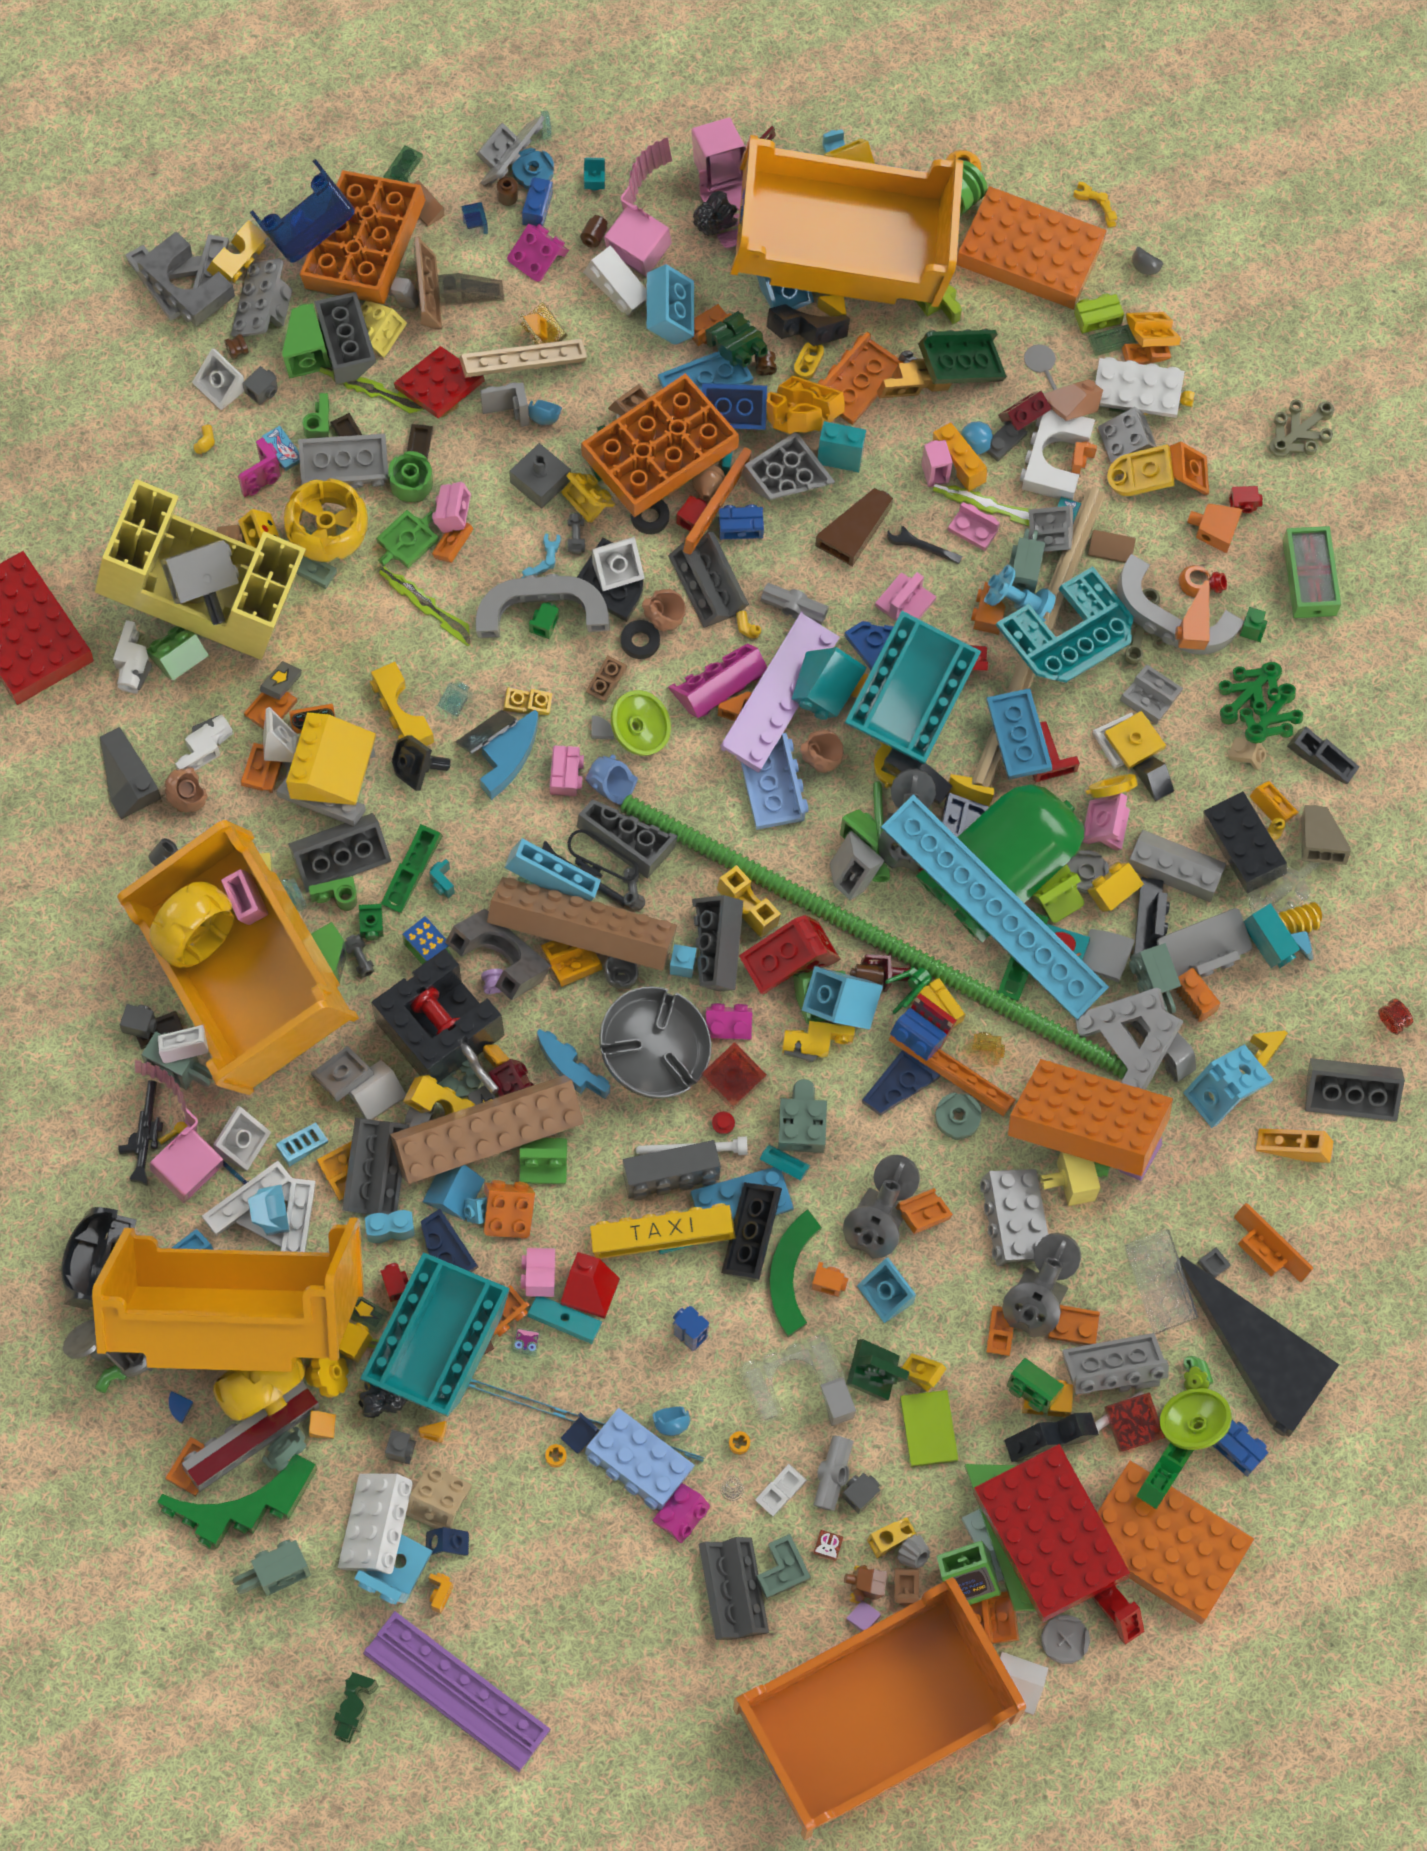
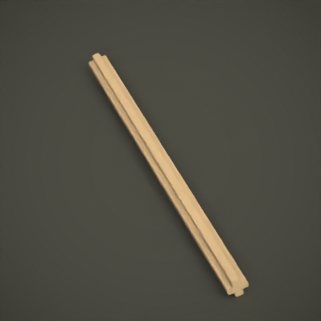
(1064, 572)

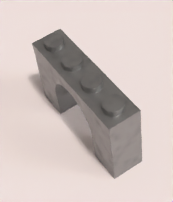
(194, 303)
(526, 966)

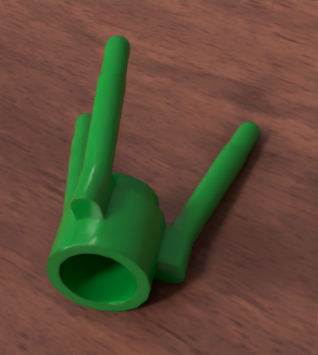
(917, 981)

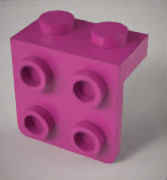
(536, 251)
(262, 473)

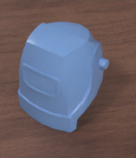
(611, 778)

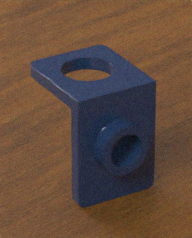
(580, 1433)
(449, 1541)

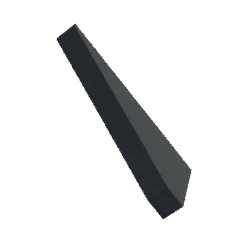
(1273, 1361)

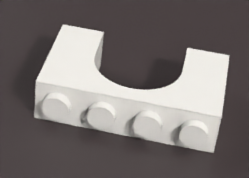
(1040, 475)

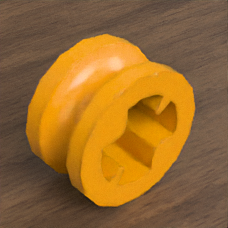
(735, 1436)
(562, 1451)

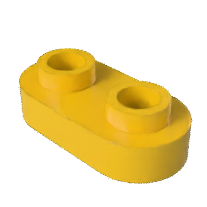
(807, 361)

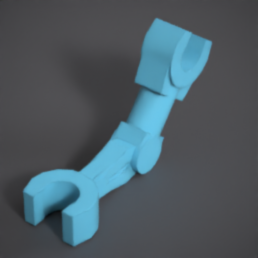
(549, 563)

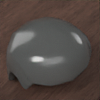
(1145, 262)
(613, 970)

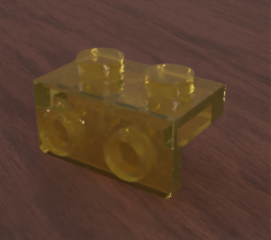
(554, 330)

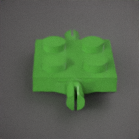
(407, 539)

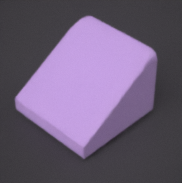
(863, 1616)

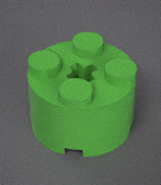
(410, 477)

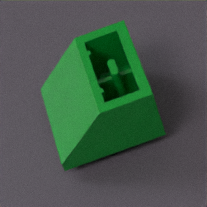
(1034, 1386)

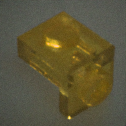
(987, 1042)

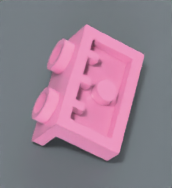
(974, 526)

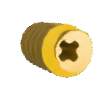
(1302, 918)

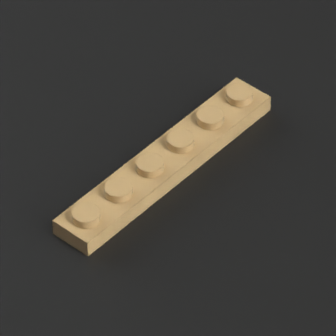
(523, 358)

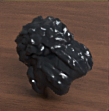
(715, 214)
(376, 1401)

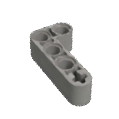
(1180, 1056)

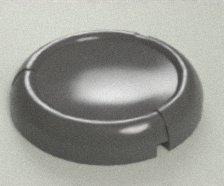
(655, 1042)

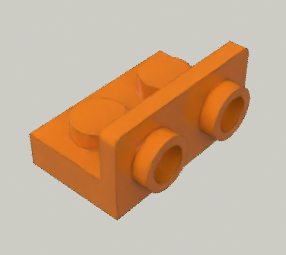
(705, 321)

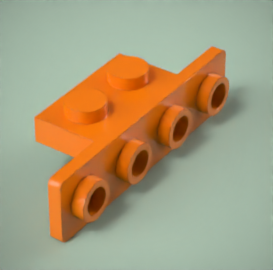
(1269, 1247)

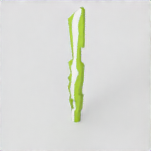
(985, 504)

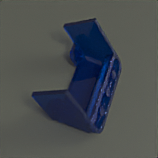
(310, 220)

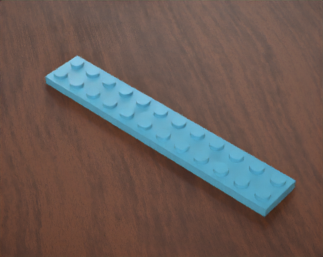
(994, 907)

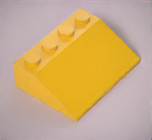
(329, 760)

